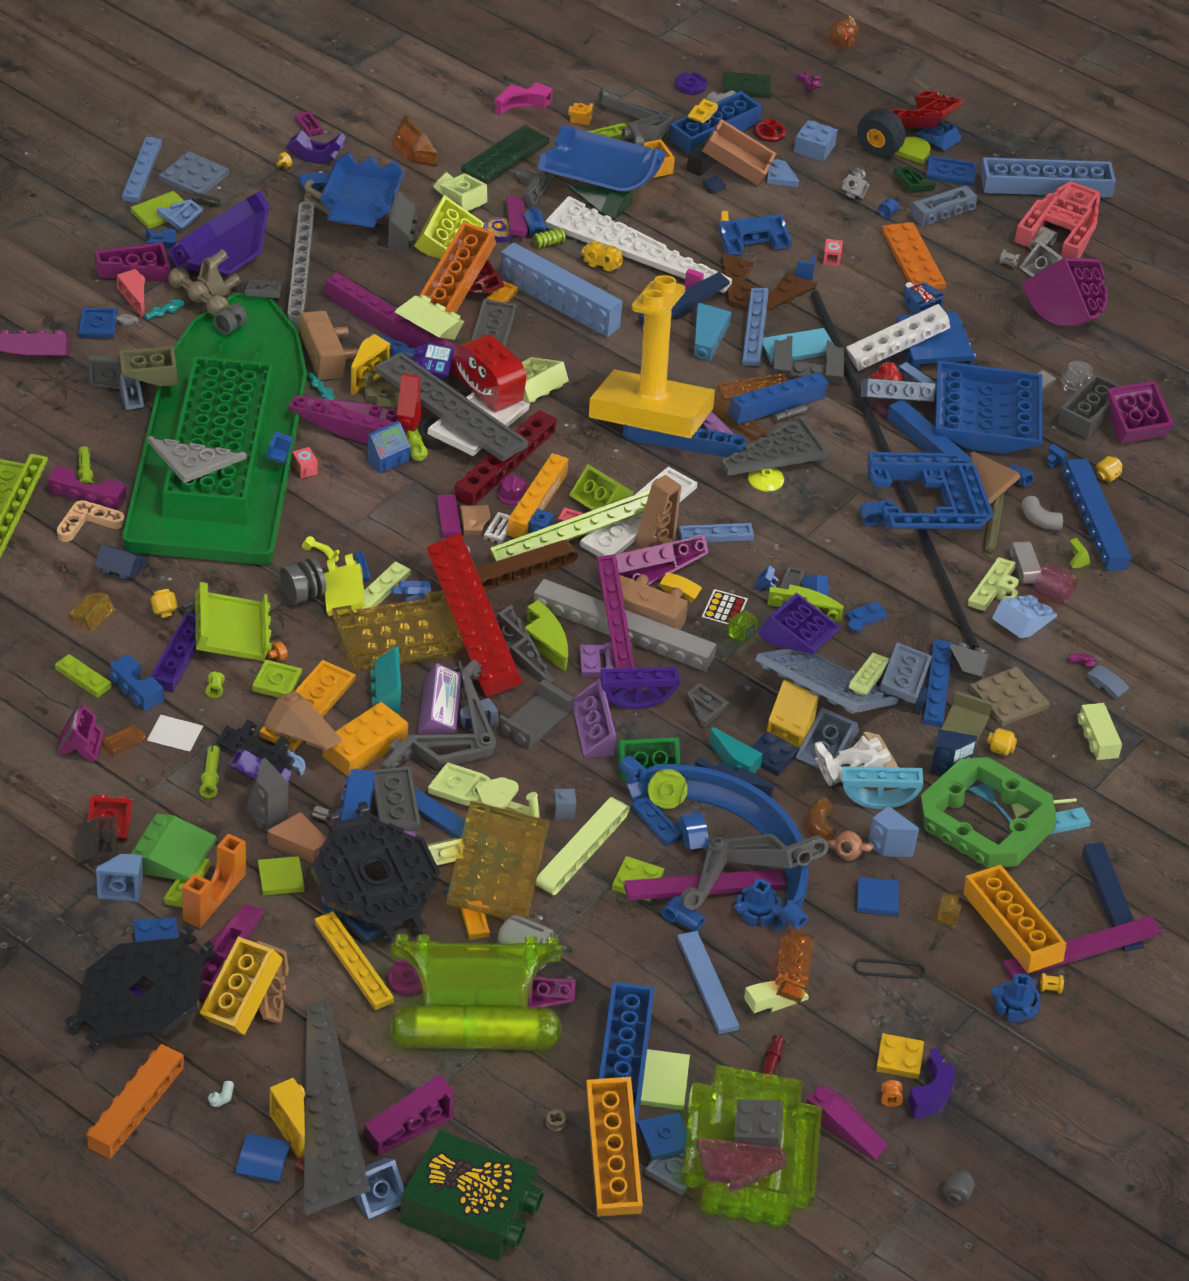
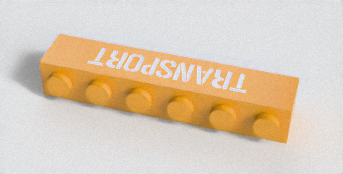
(538, 494)

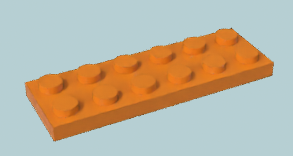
(913, 255)

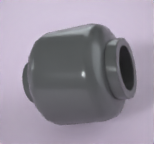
(959, 1187)

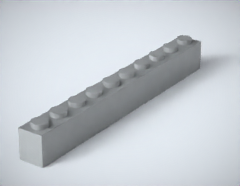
(642, 630)

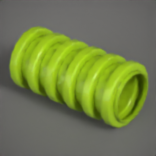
(549, 238)

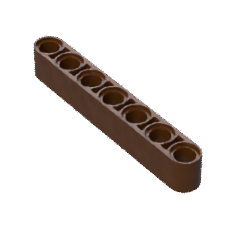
(527, 564)

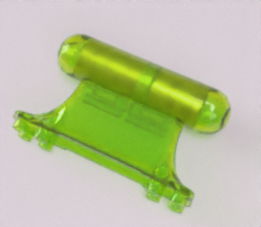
(476, 996)

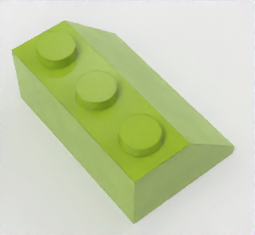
(597, 489)

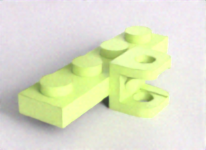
(995, 584)

